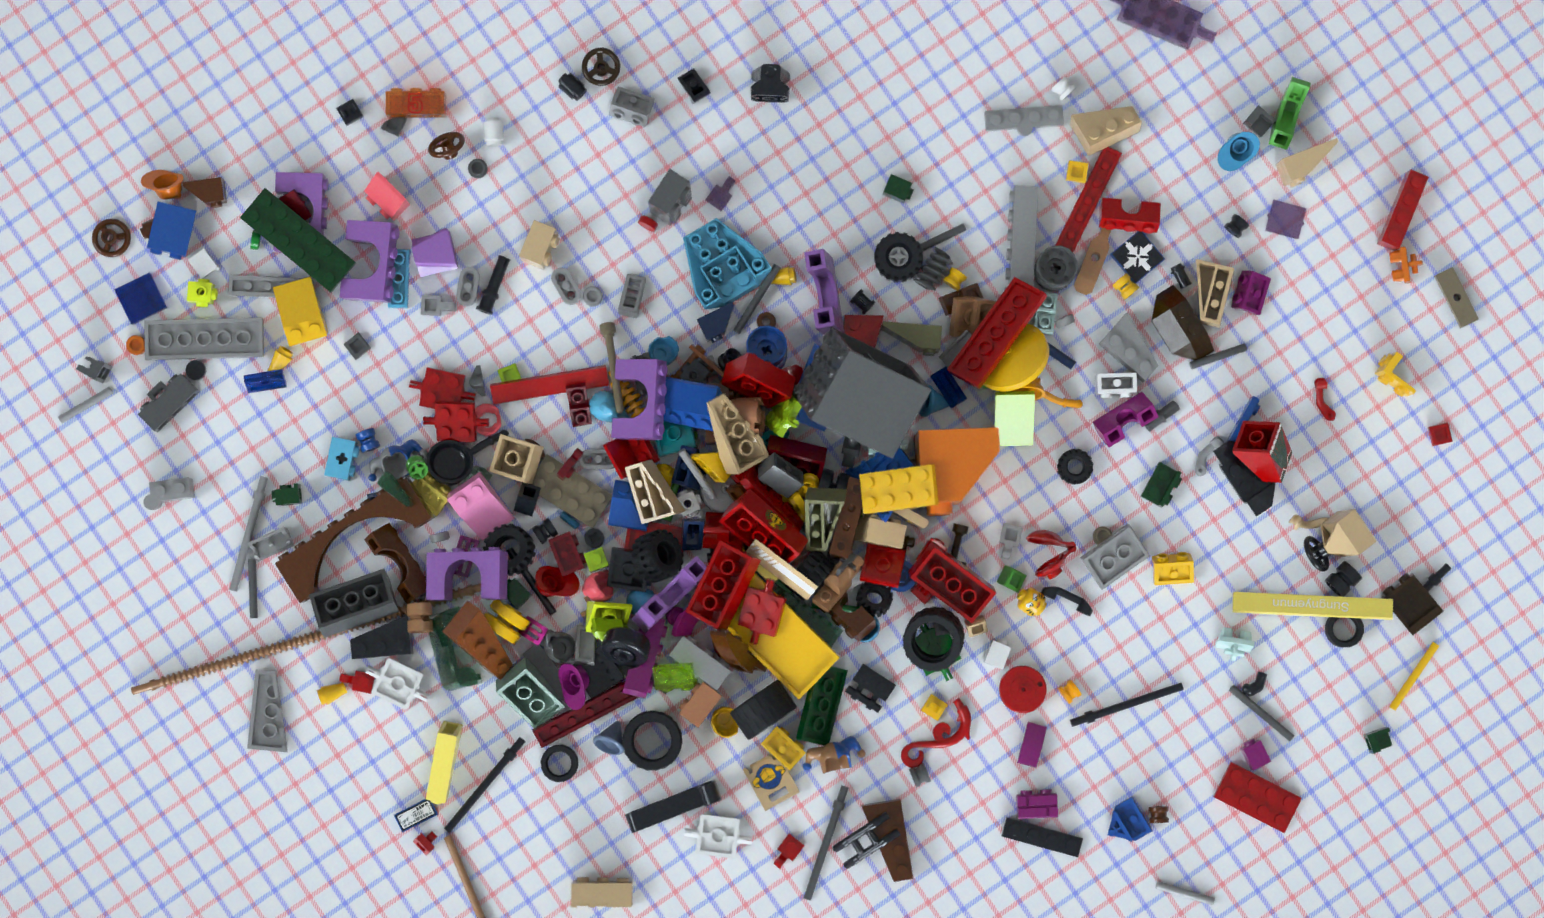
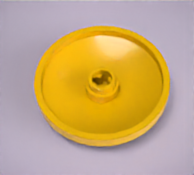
(1021, 362)

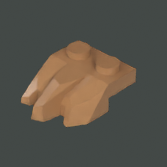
(968, 314)

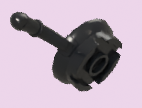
(453, 461)

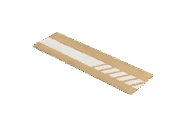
(782, 570)

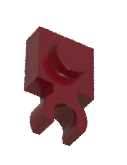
(568, 468)

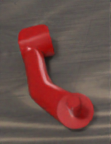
(1328, 413)

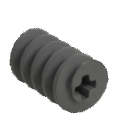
(933, 269)

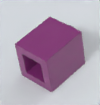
(1255, 754)

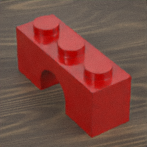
(1114, 217)

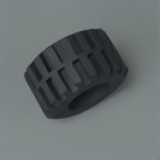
(525, 541)
(657, 556)
(815, 568)

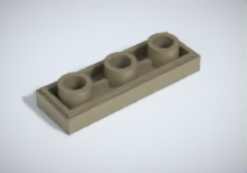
(1450, 286)

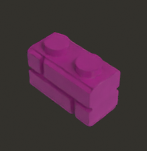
(1036, 805)

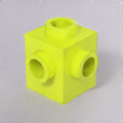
(195, 290)

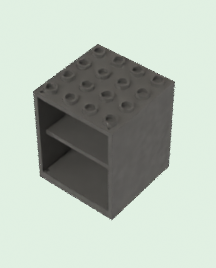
(861, 392)

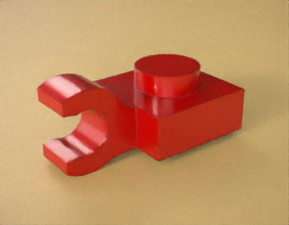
(361, 681)
(789, 849)

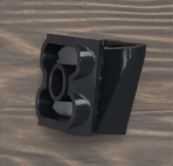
(770, 84)

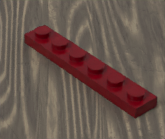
(575, 719)

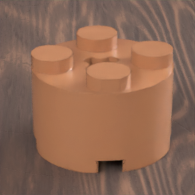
(750, 411)

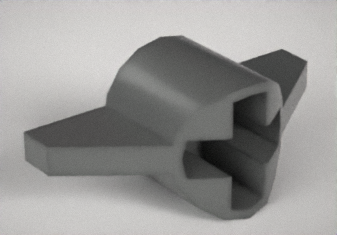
(477, 382)

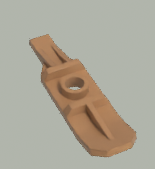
(1091, 269)

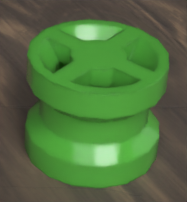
(419, 471)

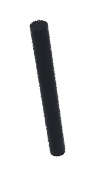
(531, 581)

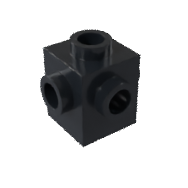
(697, 367)

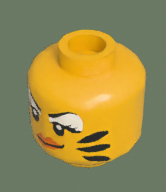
(1031, 601)

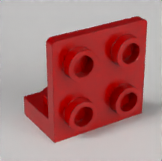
(629, 452)

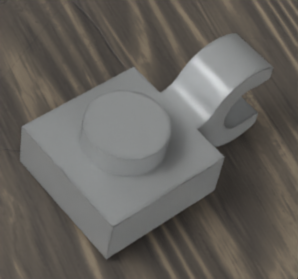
(433, 305)
(1010, 537)

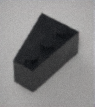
(384, 641)

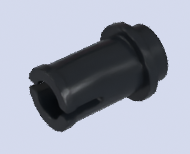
(1180, 275)

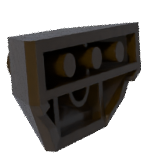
(1180, 325)

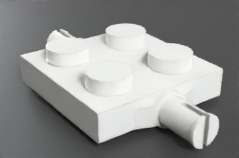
(397, 683)
(717, 836)

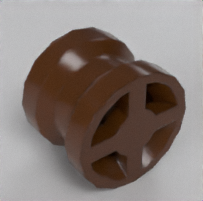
(1158, 814)

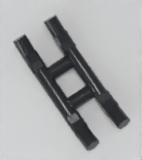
(868, 830)

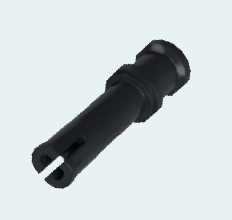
(490, 294)

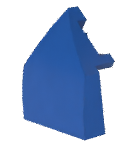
(1128, 821)

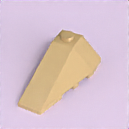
(735, 440)

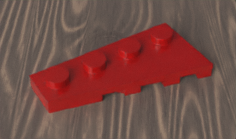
(863, 327)

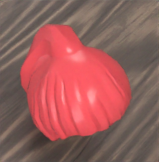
(596, 587)

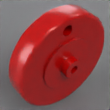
(1022, 689)

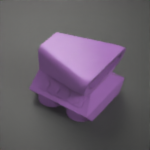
(434, 253)

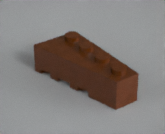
(895, 852)

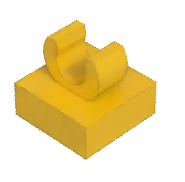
(1077, 171)
(934, 707)

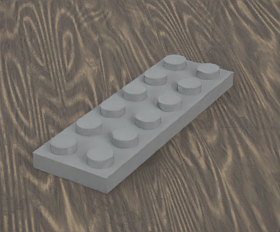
(204, 338)

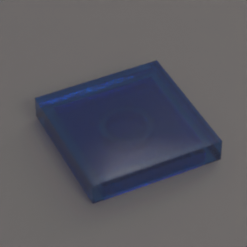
(140, 298)

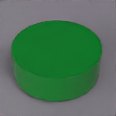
(255, 240)

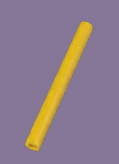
(1414, 676)

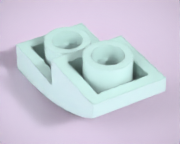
(1045, 314)

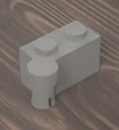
(168, 491)

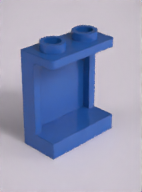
(171, 230)

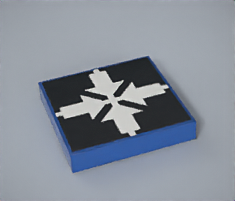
(1137, 256)

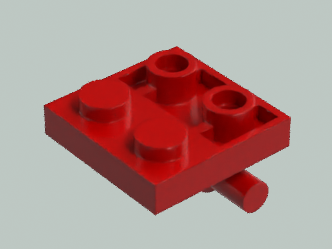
(715, 531)

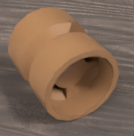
(419, 618)

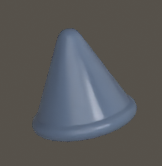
(610, 739)

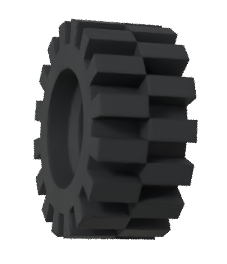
(1086, 462)
(880, 608)

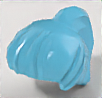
(603, 407)

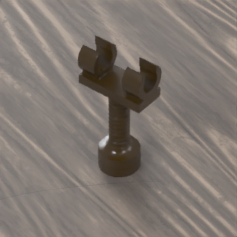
(959, 531)

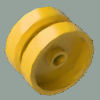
(505, 620)

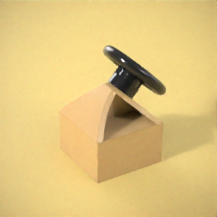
(1342, 536)

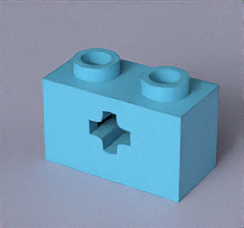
(337, 449)

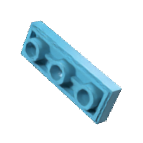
(401, 288)

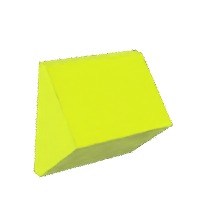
(607, 611)

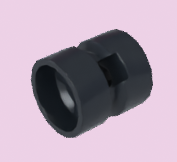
(1343, 579)

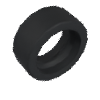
(1339, 643)
(559, 748)

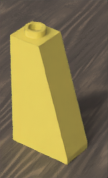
(443, 762)

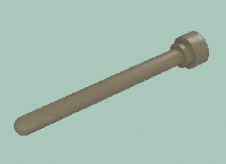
(607, 330)

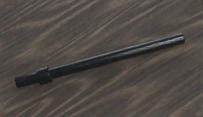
(1090, 716)
(509, 754)

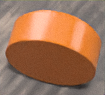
(136, 345)

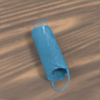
(568, 519)

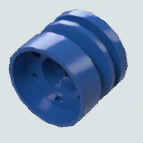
(771, 340)

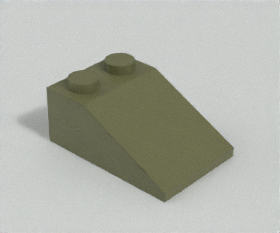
(917, 336)

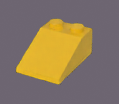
(300, 311)

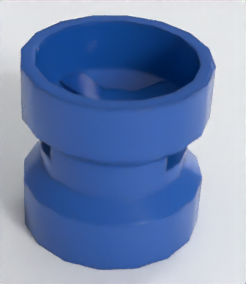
(370, 444)

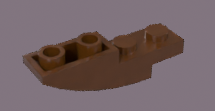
(735, 652)

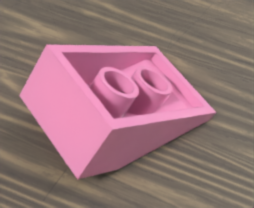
(479, 505)

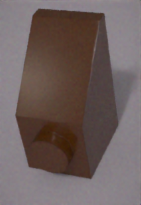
(210, 191)

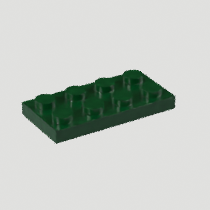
(822, 707)

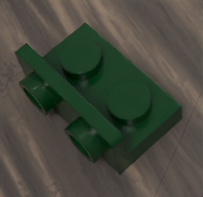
(1161, 484)

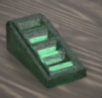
(392, 486)

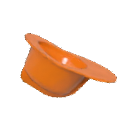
(164, 183)

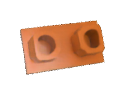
(1404, 274)

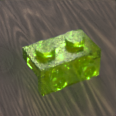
(674, 676)

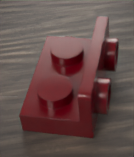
(566, 553)

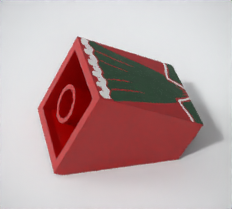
(1263, 449)

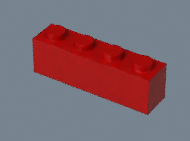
(1402, 210)

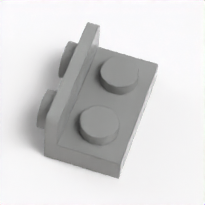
(631, 106)

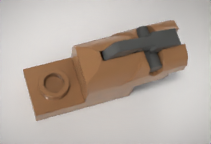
(838, 582)

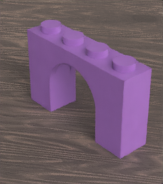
(308, 185)
(821, 267)
(379, 285)
(650, 422)
(443, 564)
(676, 590)

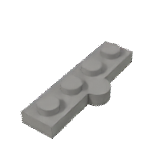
(1024, 119)

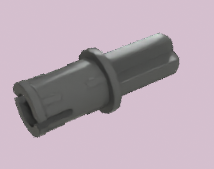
(1163, 414)

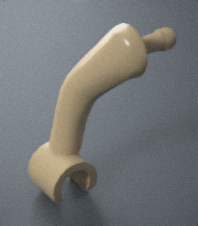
(1299, 523)

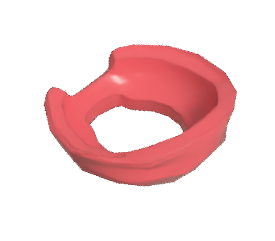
(485, 408)

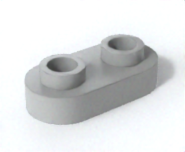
(466, 286)
(566, 286)
(598, 459)

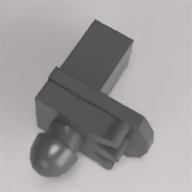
(850, 450)

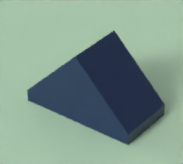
(692, 534)

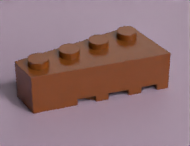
(475, 636)

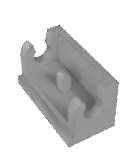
(271, 543)

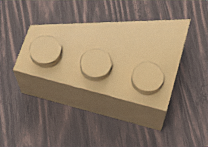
(601, 892)

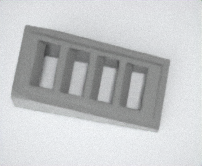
(627, 311)

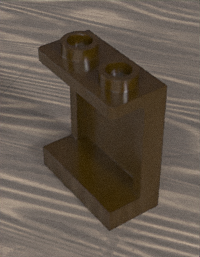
(1412, 603)

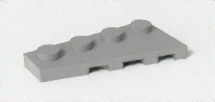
(266, 719)

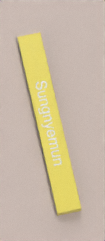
(1313, 605)

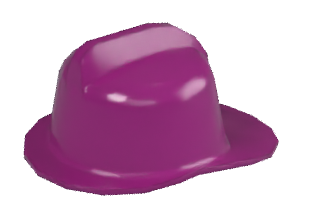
(573, 683)

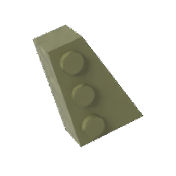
(821, 515)

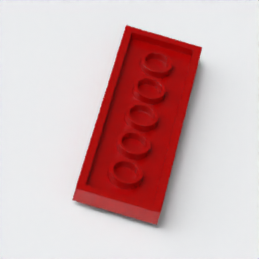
(996, 333)

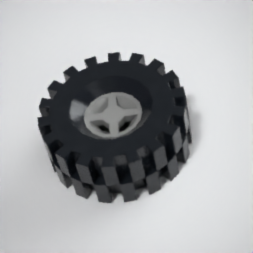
(901, 248)

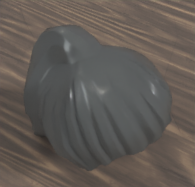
(558, 646)

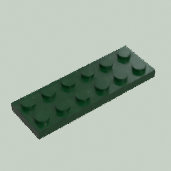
(298, 240)

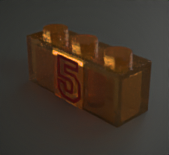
(416, 103)

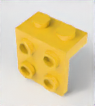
(1386, 376)

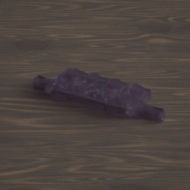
(1165, 20)

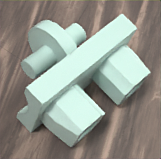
(1235, 646)

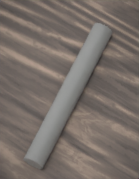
(85, 405)
(697, 473)
(1185, 893)

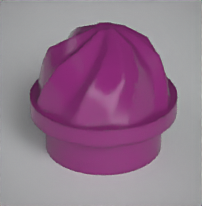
(673, 614)

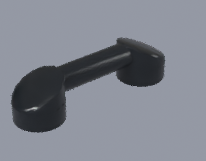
(1052, 592)

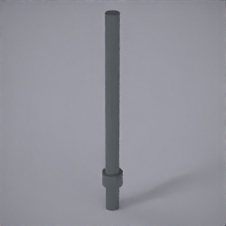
(838, 806)

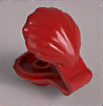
(1051, 567)

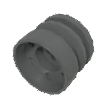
(1061, 259)

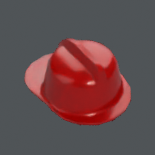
(551, 583)

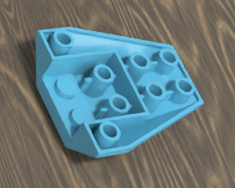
(723, 264)

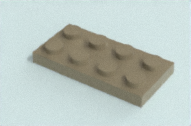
(573, 495)

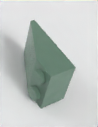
(529, 693)

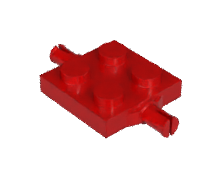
(441, 386)
(456, 421)
(762, 611)

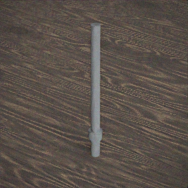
(258, 496)

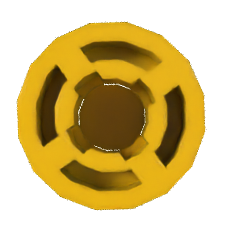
(1129, 289)

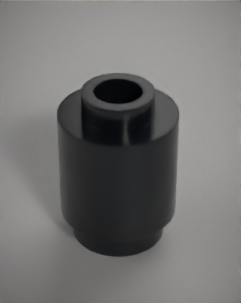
(572, 86)

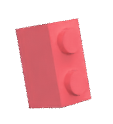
(386, 196)

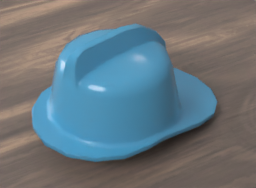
(1238, 150)

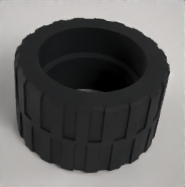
(918, 656)
(763, 709)
(652, 764)

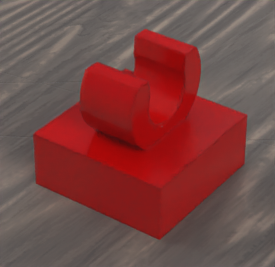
(922, 594)
(425, 843)

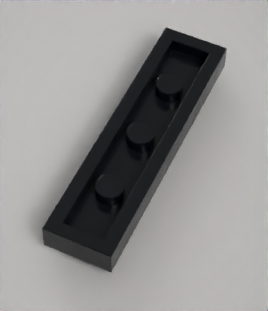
(1042, 837)

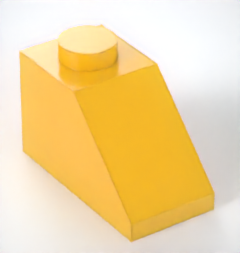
(711, 465)

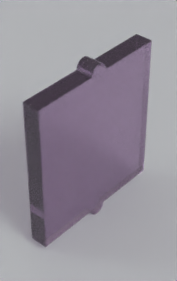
(1285, 219)

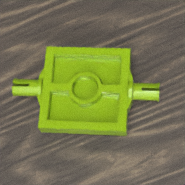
(783, 416)

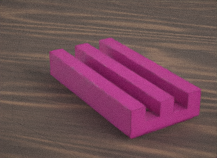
(529, 628)

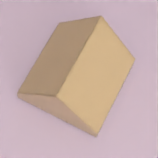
(977, 627)

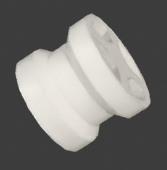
(1063, 88)

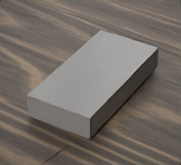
(584, 647)

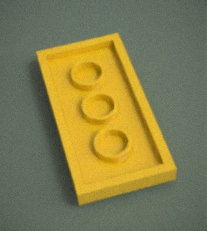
(899, 489)

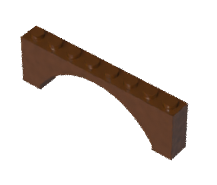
(303, 565)

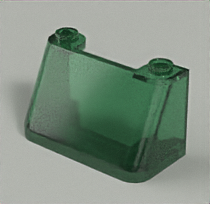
(451, 676)

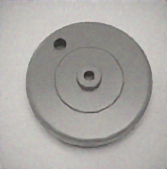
(722, 500)

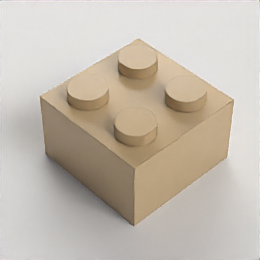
(539, 245)
(516, 459)
(876, 531)

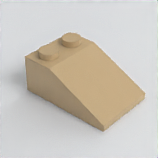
(1297, 166)

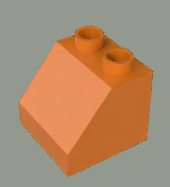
(958, 459)

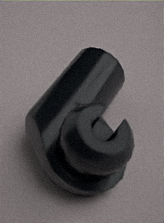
(1255, 687)

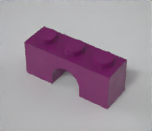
(1136, 409)

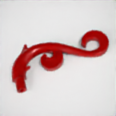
(963, 731)

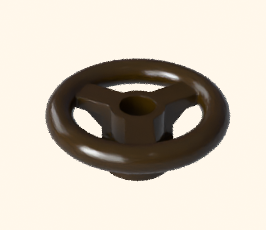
(601, 73)

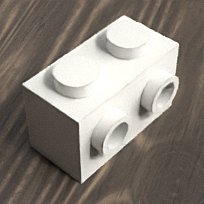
(1115, 384)

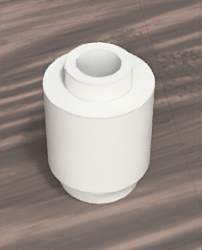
(493, 132)

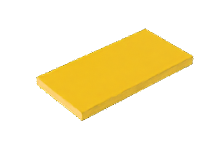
(794, 655)

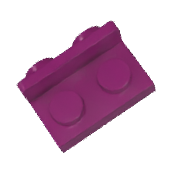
(1251, 292)

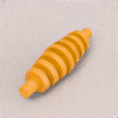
(630, 400)

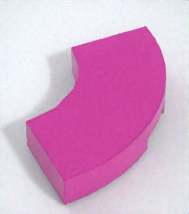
(684, 624)

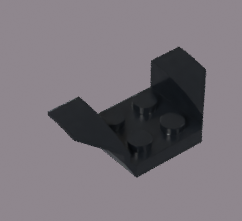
(1246, 484)

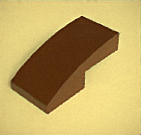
(947, 300)

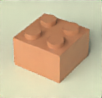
(700, 704)

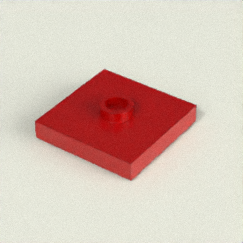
(883, 565)

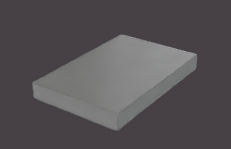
(1115, 556)

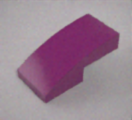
(1032, 744)

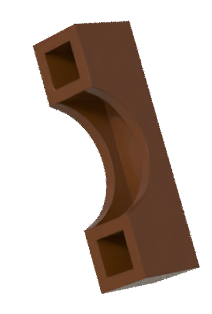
(387, 543)

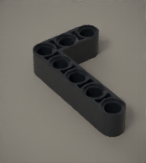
(673, 806)

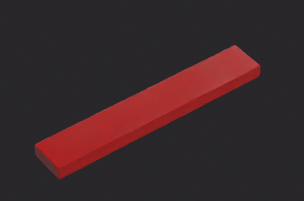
(1088, 198)
(548, 384)

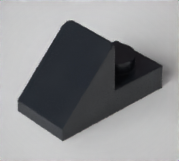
(694, 86)

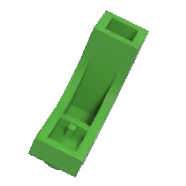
(1288, 112)

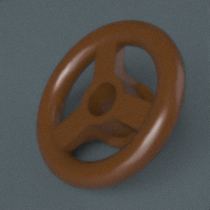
(446, 149)
(104, 237)

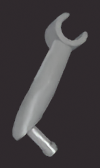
(1200, 468)

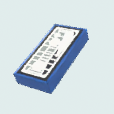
(415, 814)

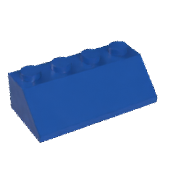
(687, 403)

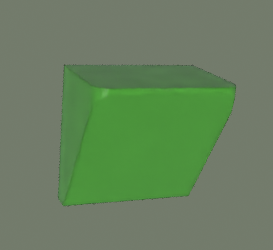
(1011, 578)

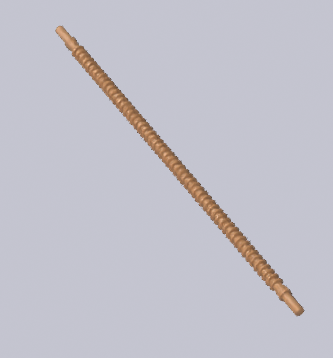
(268, 650)

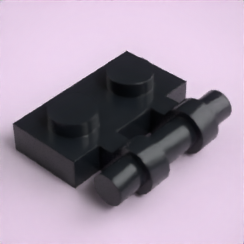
(872, 682)

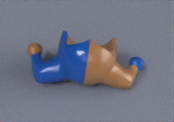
(834, 755)

